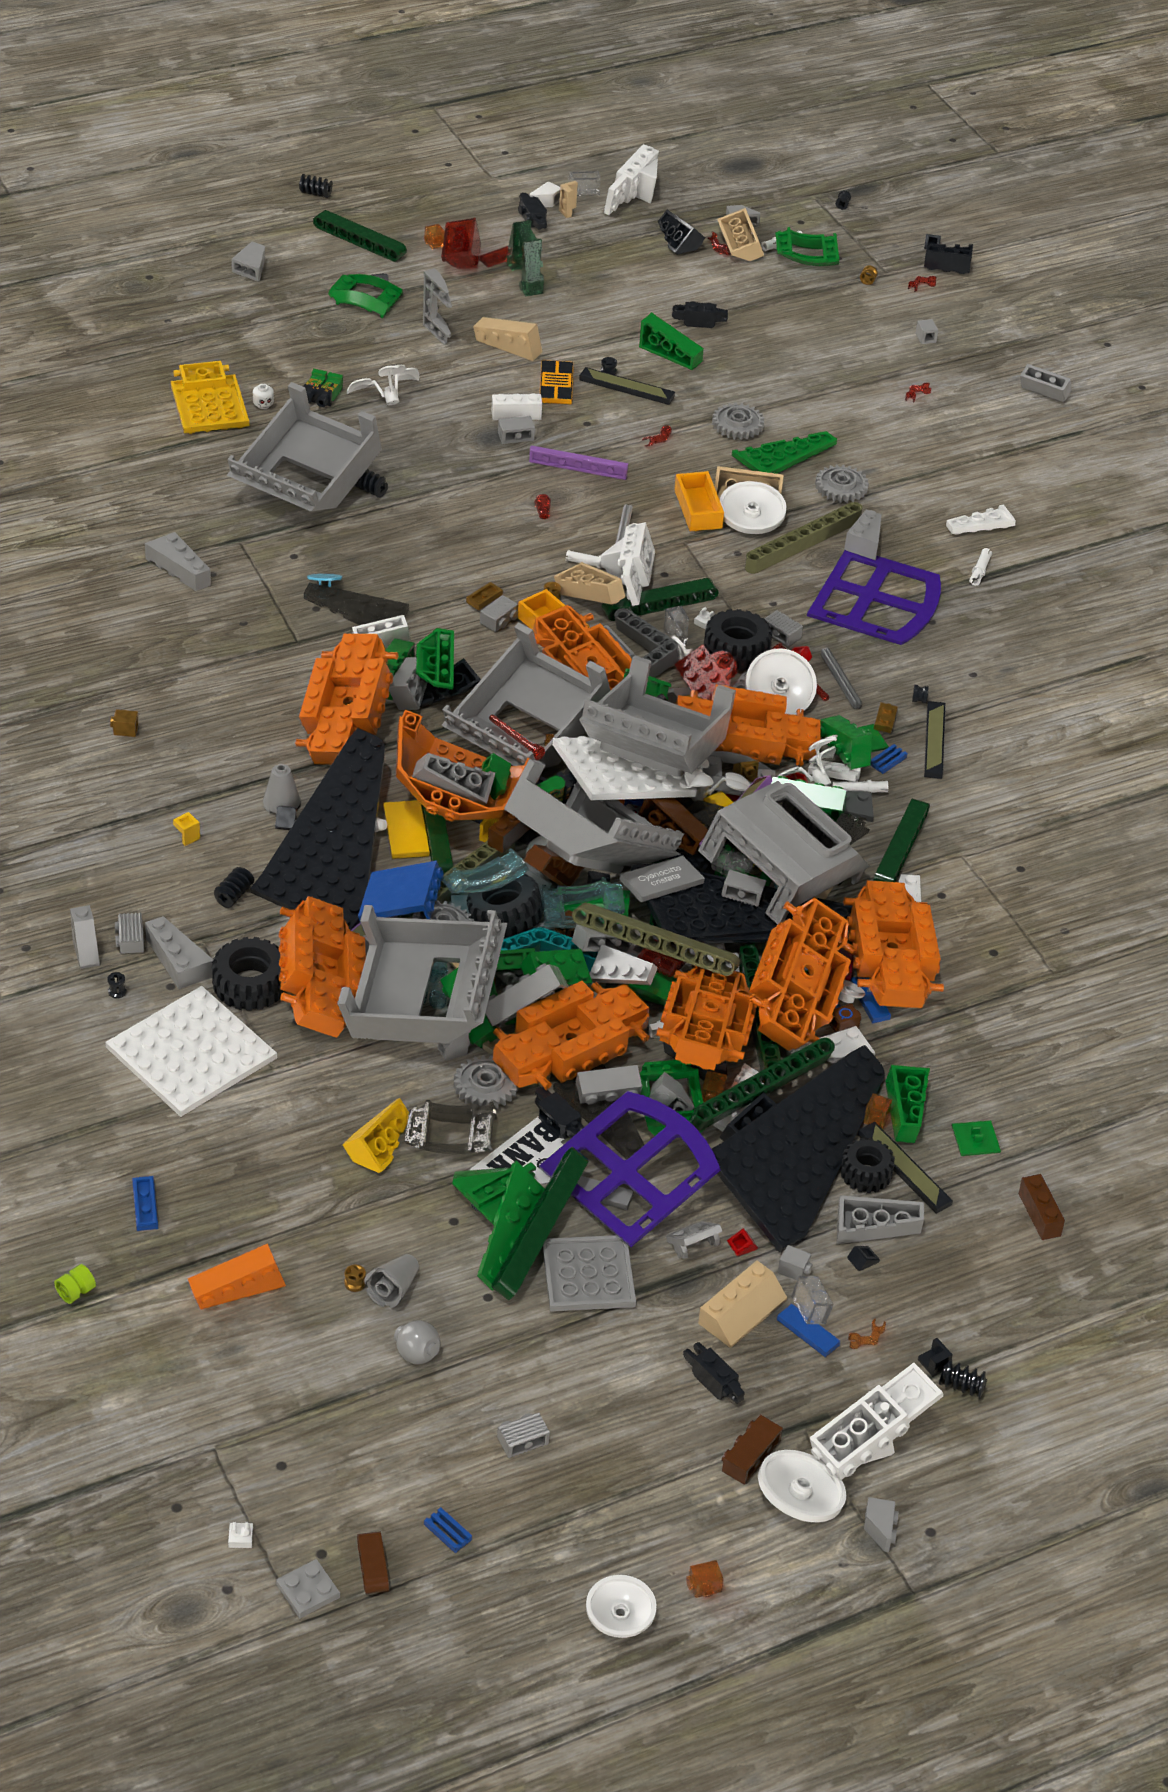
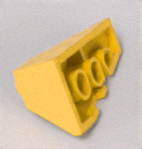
(377, 1139)

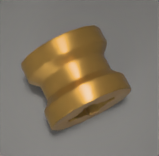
(868, 279)
(553, 588)
(354, 1272)

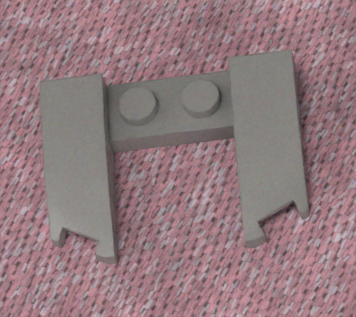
(435, 288)

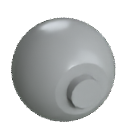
(417, 1341)

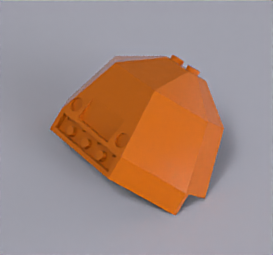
(414, 743)

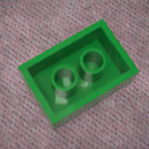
(570, 963)

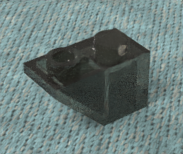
(853, 826)

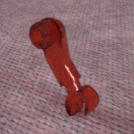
(718, 247)
(662, 437)

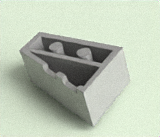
(864, 535)
(407, 687)

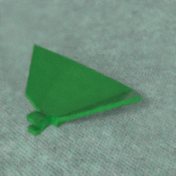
(485, 1187)

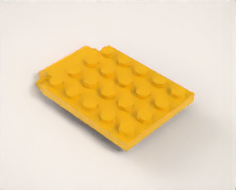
(208, 398)

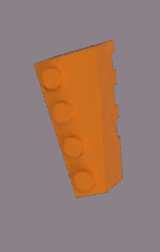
(237, 1278)

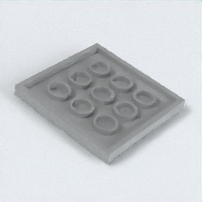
(588, 1273)

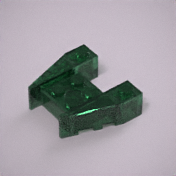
(525, 254)

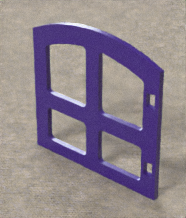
(871, 593)
(627, 1170)

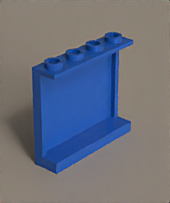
(403, 890)

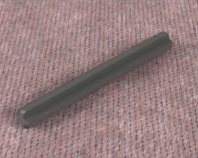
(841, 678)

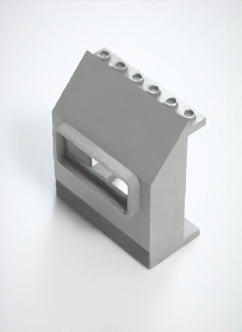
(313, 444)
(533, 685)
(655, 729)
(587, 829)
(788, 842)
(400, 970)

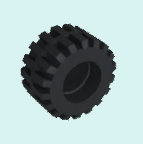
(870, 1177)

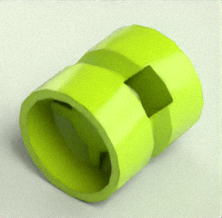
(76, 1282)

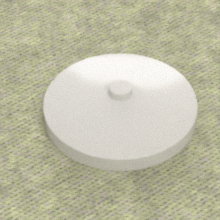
(753, 507)
(783, 674)
(801, 1486)

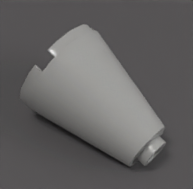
(281, 789)
(391, 1280)

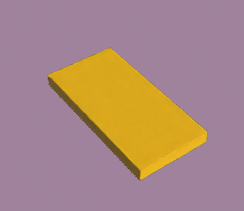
(406, 829)

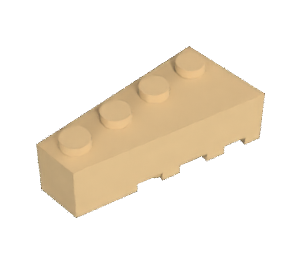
(510, 336)
(590, 584)

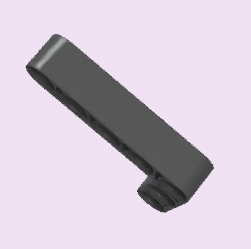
(662, 648)

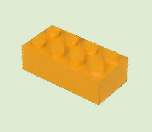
(699, 501)
(536, 606)

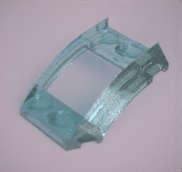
(473, 881)
(554, 901)

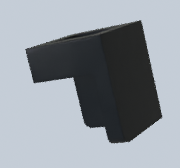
(936, 1358)

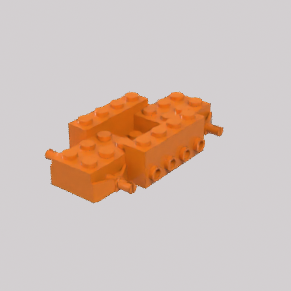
(573, 644)
(348, 673)
(761, 727)
(893, 944)
(317, 961)
(788, 998)
(707, 1017)
(596, 1024)

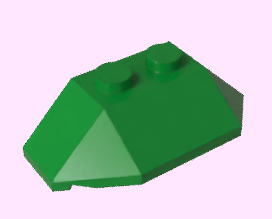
(436, 658)

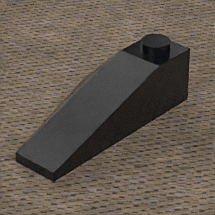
(679, 234)
(464, 680)

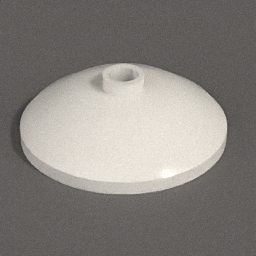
(621, 1596)

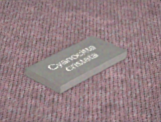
(662, 878)

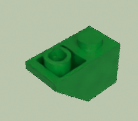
(502, 773)

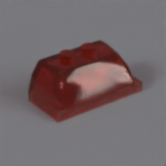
(461, 244)

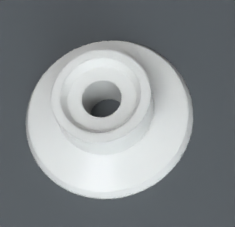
(850, 992)

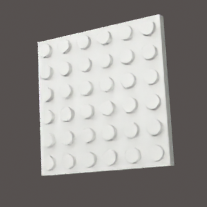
(613, 777)
(191, 1050)

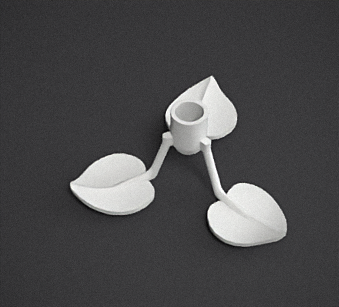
(399, 373)
(819, 774)
(703, 782)

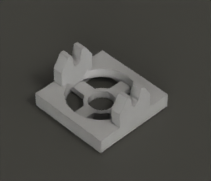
(693, 1234)

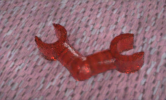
(931, 281)
(924, 388)

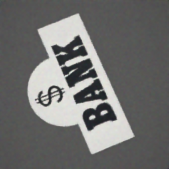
(530, 1144)

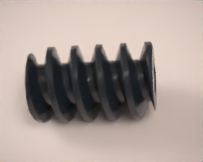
(315, 187)
(372, 483)
(233, 886)
(963, 1378)

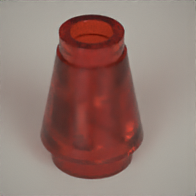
(543, 505)

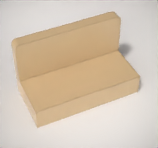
(568, 198)

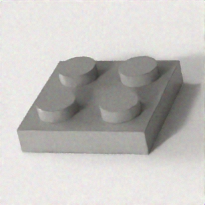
(308, 1588)

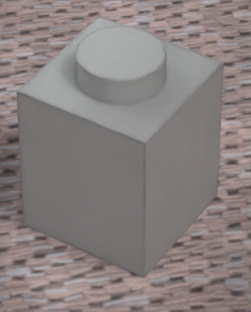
(926, 331)
(794, 1263)

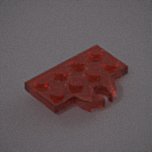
(706, 670)

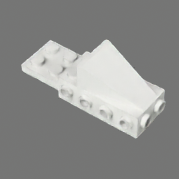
(634, 179)
(632, 560)
(873, 1422)

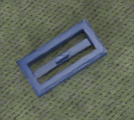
(886, 756)
(450, 1528)

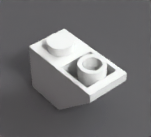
(548, 194)

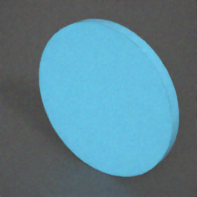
(324, 577)

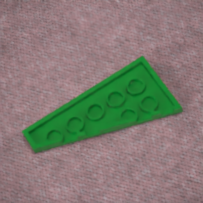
(781, 455)
(512, 1214)

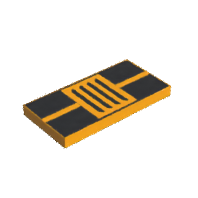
(556, 382)

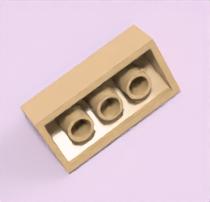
(741, 235)
(728, 476)
(742, 1304)

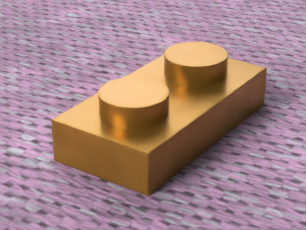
(484, 596)
(885, 717)

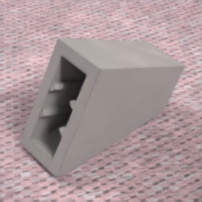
(250, 261)
(84, 937)

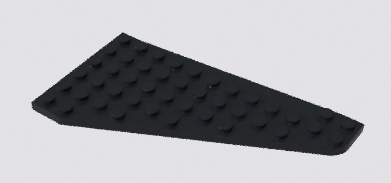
(333, 837)
(710, 918)
(793, 1151)

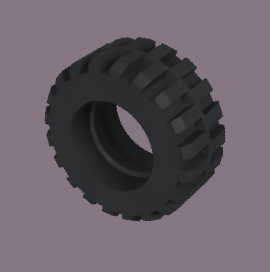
(740, 634)
(515, 904)
(247, 991)

